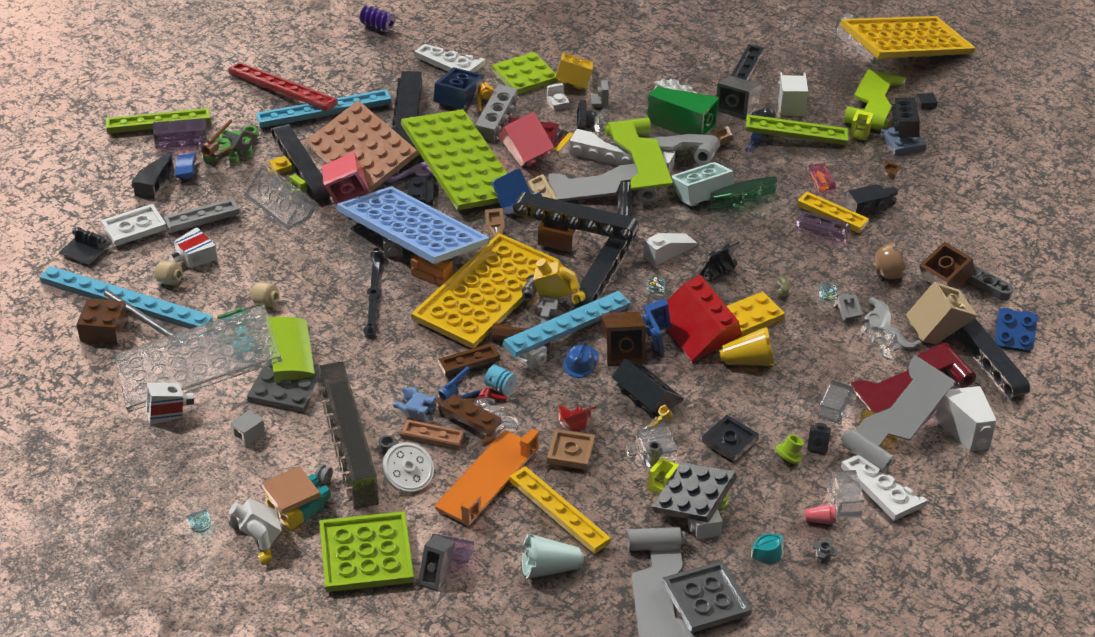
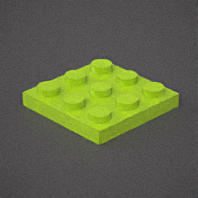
(525, 72)

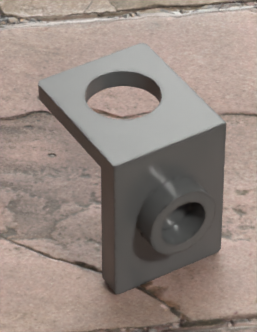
(237, 140)

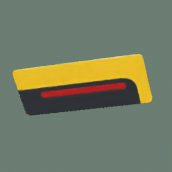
(561, 139)

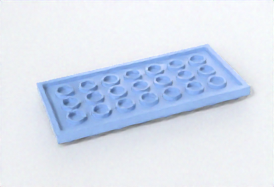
(413, 224)

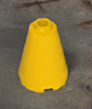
(749, 350)

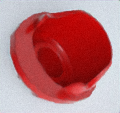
(575, 420)

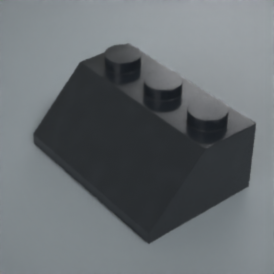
(645, 386)

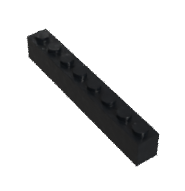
(407, 102)

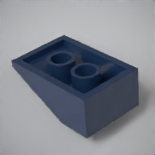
(457, 88)

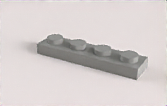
(201, 215)

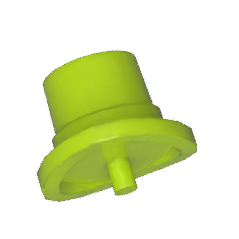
(790, 449)

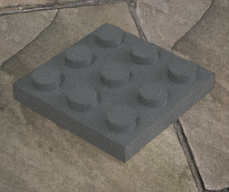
(287, 394)
(706, 596)

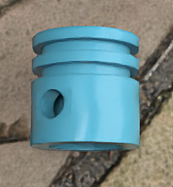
(502, 381)

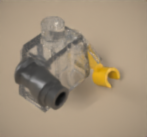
(654, 440)

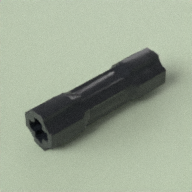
(625, 198)

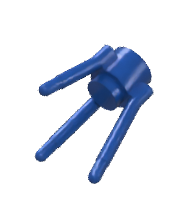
(450, 388)

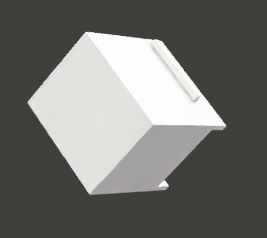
(792, 95)

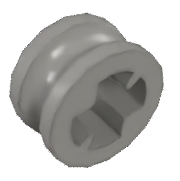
(324, 474)

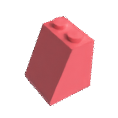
(526, 140)
(345, 178)

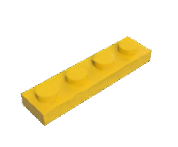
(831, 210)

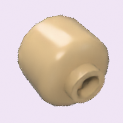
(168, 273)
(265, 294)

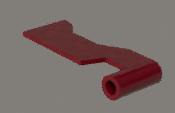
(885, 393)

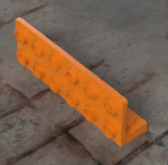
(488, 476)

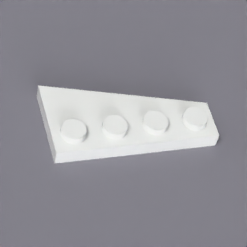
(448, 60)
(883, 489)

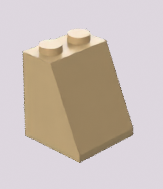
(940, 313)

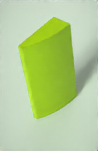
(294, 348)

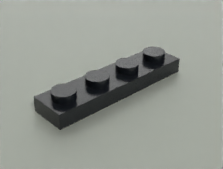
(748, 62)

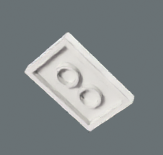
(133, 225)

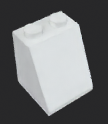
(967, 417)

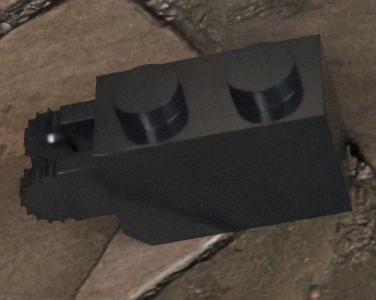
(871, 199)

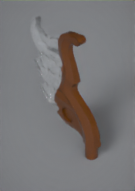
(507, 421)

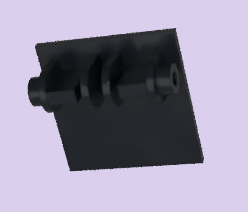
(85, 246)
(719, 262)

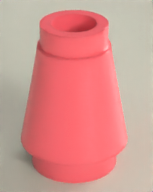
(822, 514)

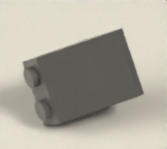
(737, 96)

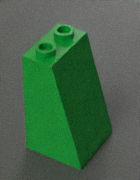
(682, 111)

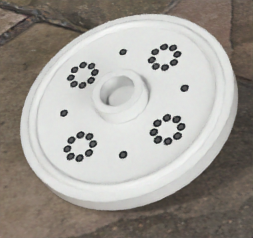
(407, 467)

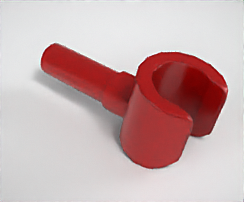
(486, 393)

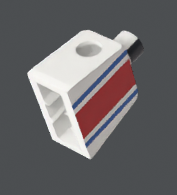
(194, 249)
(165, 402)

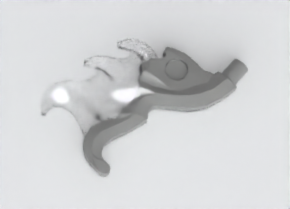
(882, 333)

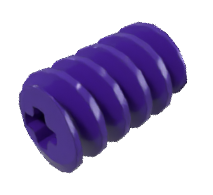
(377, 18)

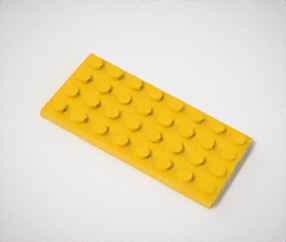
(907, 37)
(481, 291)

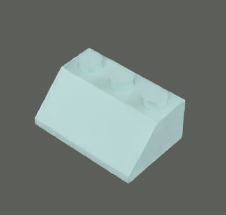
(698, 183)

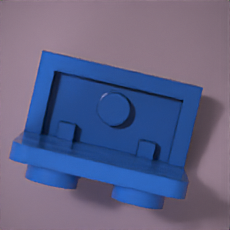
(509, 188)
(656, 319)
(1016, 329)

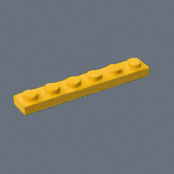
(560, 510)

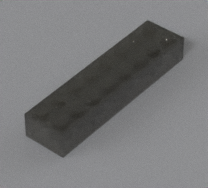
(348, 435)

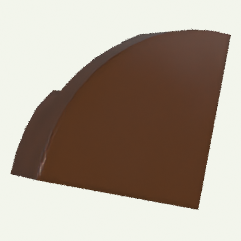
(892, 170)

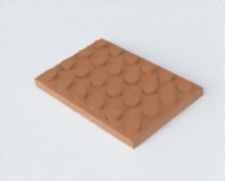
(373, 141)

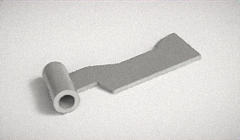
(706, 145)
(597, 186)
(903, 418)
(651, 600)

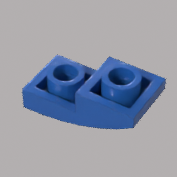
(185, 166)

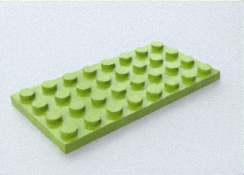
(456, 157)

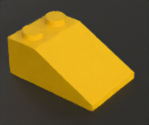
(574, 71)

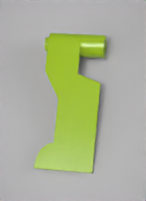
(873, 91)
(644, 151)

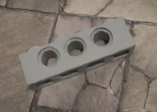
(497, 112)

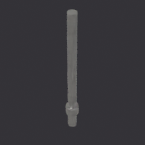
(140, 315)

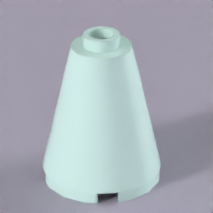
(549, 557)

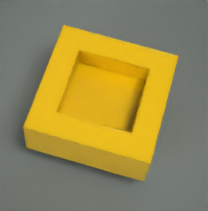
(280, 165)

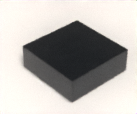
(926, 100)

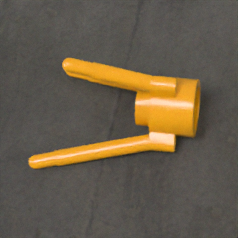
(485, 92)

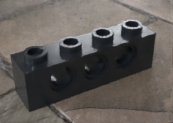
(906, 117)

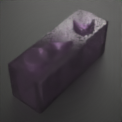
(180, 133)

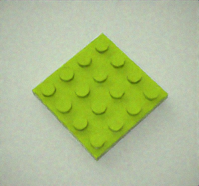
(366, 551)

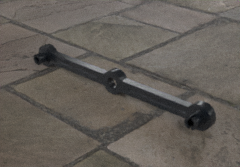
(376, 257)

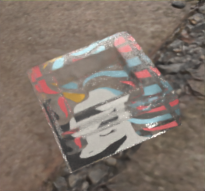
(601, 119)

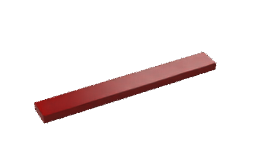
(283, 86)

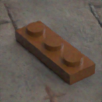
(470, 358)
(471, 414)

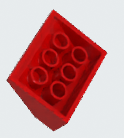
(700, 319)

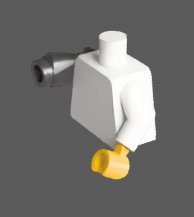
(258, 522)

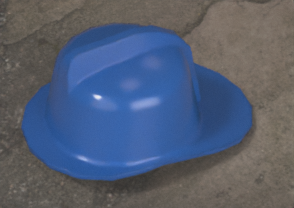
(580, 361)

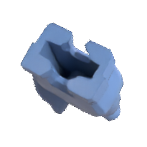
(417, 404)

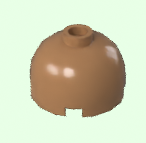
(889, 262)

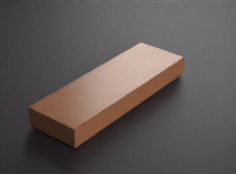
(432, 434)

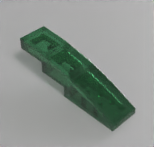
(738, 193)

